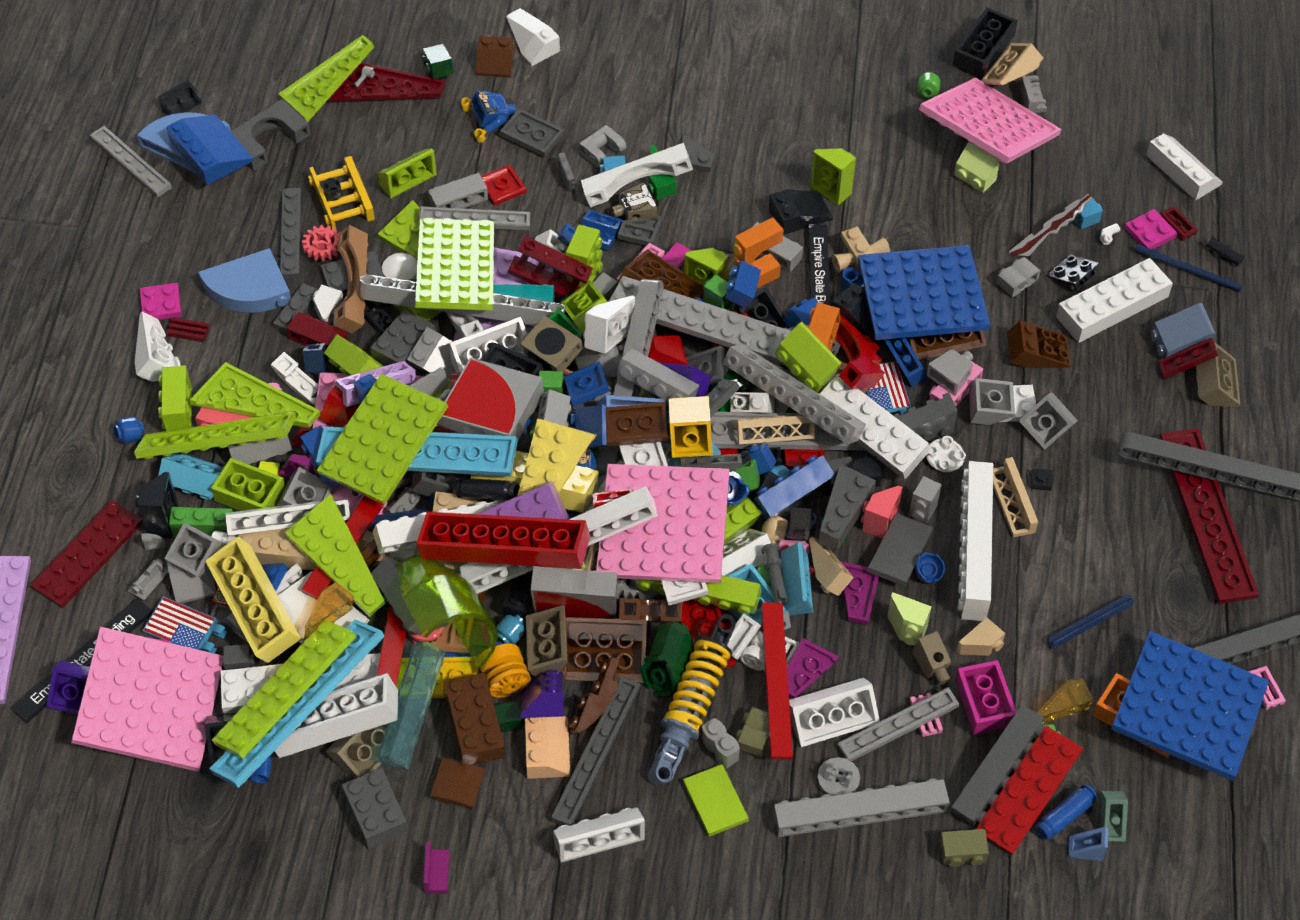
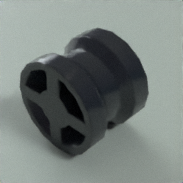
(332, 189)

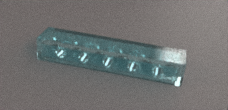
(413, 702)

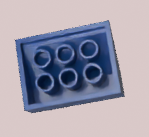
(208, 147)

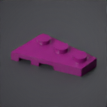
(807, 666)

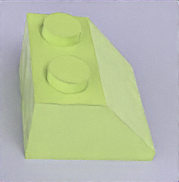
(977, 167)
(908, 618)

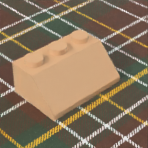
(547, 747)

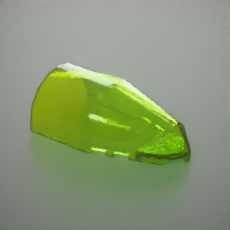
(440, 595)

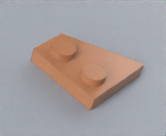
(450, 639)

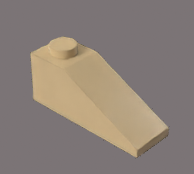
(828, 568)

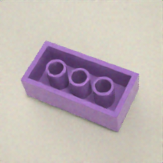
(537, 503)

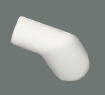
(1106, 233)

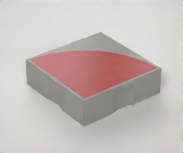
(491, 400)
(579, 591)

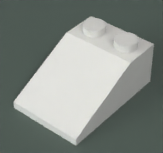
(608, 324)

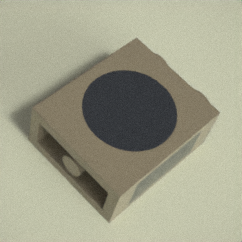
(551, 345)

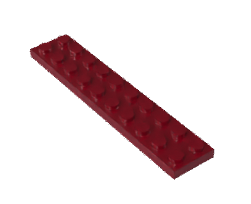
(1213, 528)

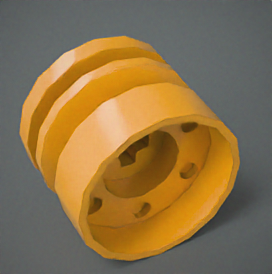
(506, 671)

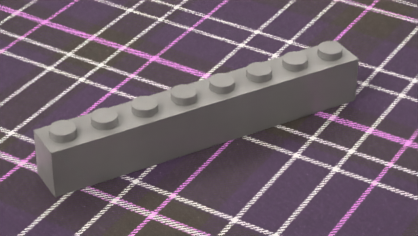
(860, 807)

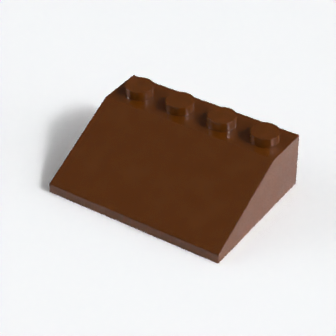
(653, 267)
(936, 345)
(599, 639)

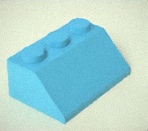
(191, 473)
(796, 580)

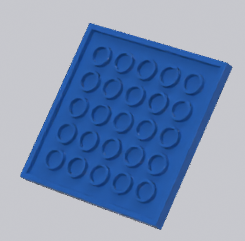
(923, 292)
(1190, 705)

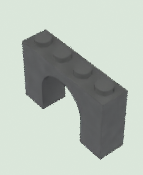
(279, 117)

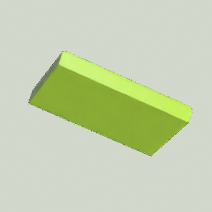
(715, 800)

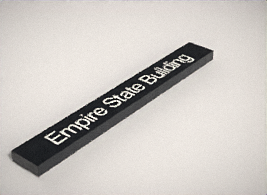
(819, 263)
(125, 622)

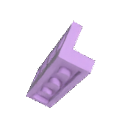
(404, 376)

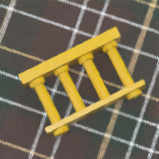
(354, 182)

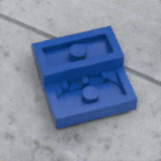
(608, 226)

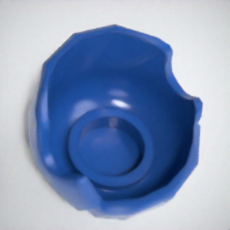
(929, 568)

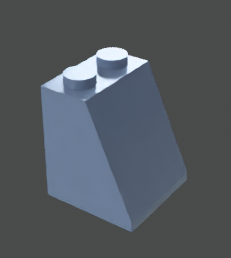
(1182, 330)

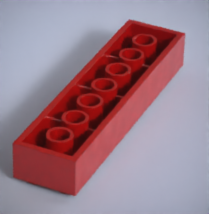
(503, 540)

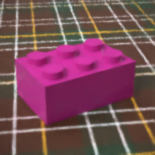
(985, 697)

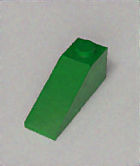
(661, 184)

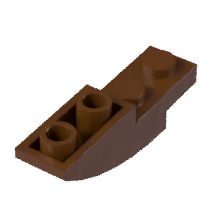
(593, 704)

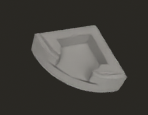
(152, 541)

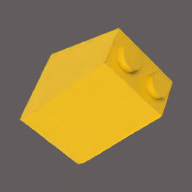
(690, 427)

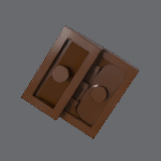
(457, 783)

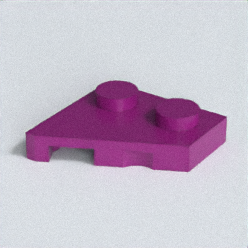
(293, 463)

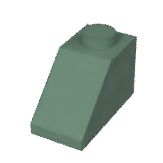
(1114, 814)

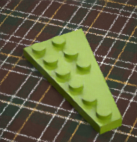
(318, 85)
(403, 230)
(246, 395)
(330, 546)

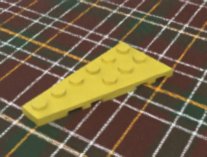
(553, 455)

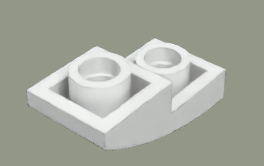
(291, 576)

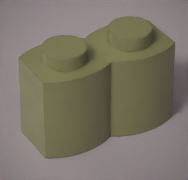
(755, 732)

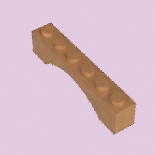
(353, 248)

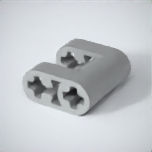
(604, 136)

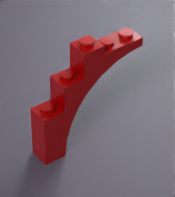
(863, 361)

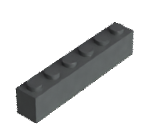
(998, 765)

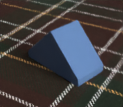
(1089, 844)

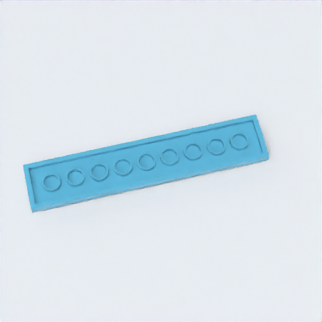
(450, 453)
(238, 770)

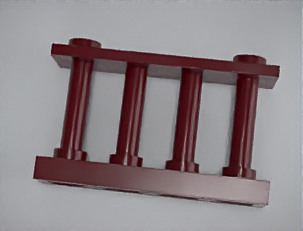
(547, 256)

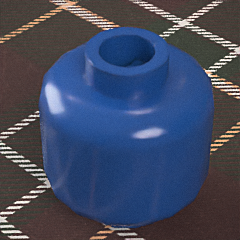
(128, 430)

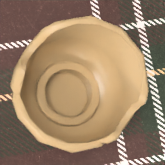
(775, 528)

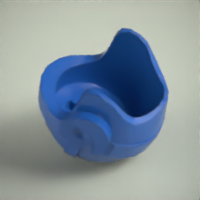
(737, 489)

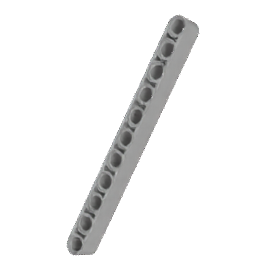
(504, 306)
(639, 339)

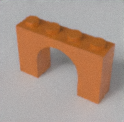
(755, 241)

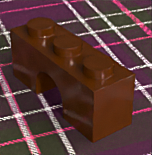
(649, 610)

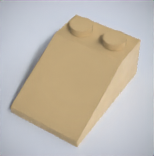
(1013, 63)

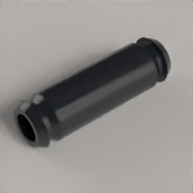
(485, 489)

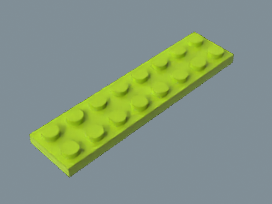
(215, 435)
(283, 689)

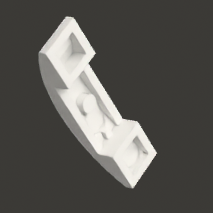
(295, 378)

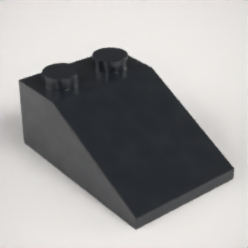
(798, 209)
(763, 308)
(855, 309)
(510, 359)

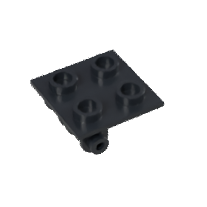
(1074, 271)

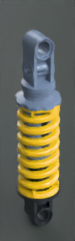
(692, 695)

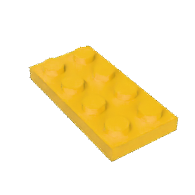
(452, 668)

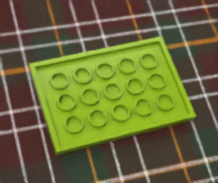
(382, 438)

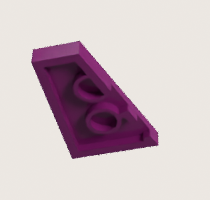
(859, 593)

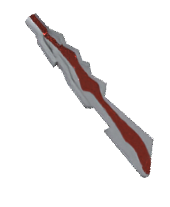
(1052, 226)

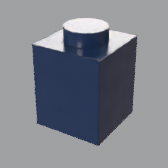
(314, 358)

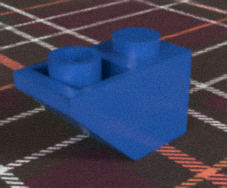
(800, 313)

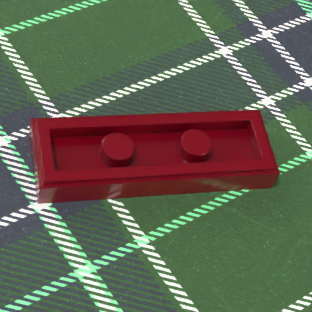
(1188, 358)

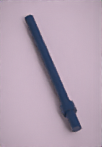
(1154, 254)

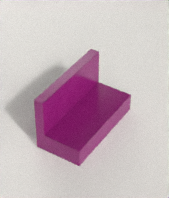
(436, 870)

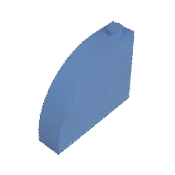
(156, 140)
(247, 283)

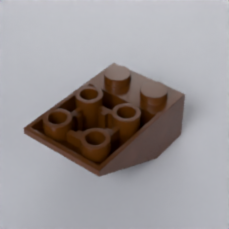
(1037, 347)

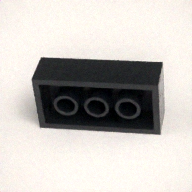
(985, 42)

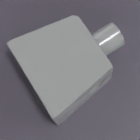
(951, 370)

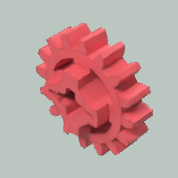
(322, 243)

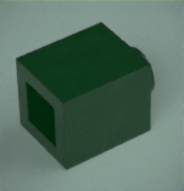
(509, 716)

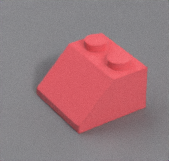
(880, 511)

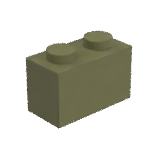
(964, 847)

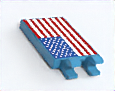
(890, 390)
(183, 626)

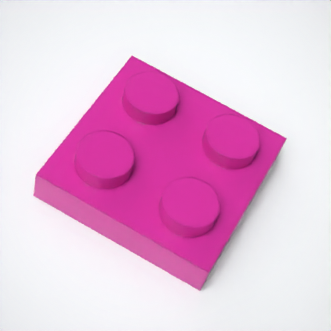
(1150, 230)
(161, 301)

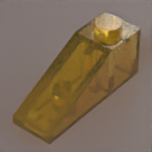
(331, 605)
(1066, 701)

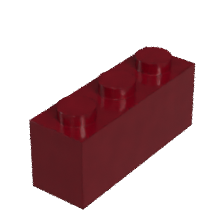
(308, 330)

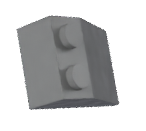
(431, 353)

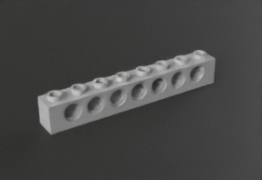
(794, 394)

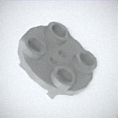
(829, 773)

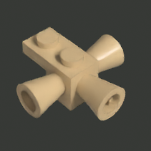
(857, 246)

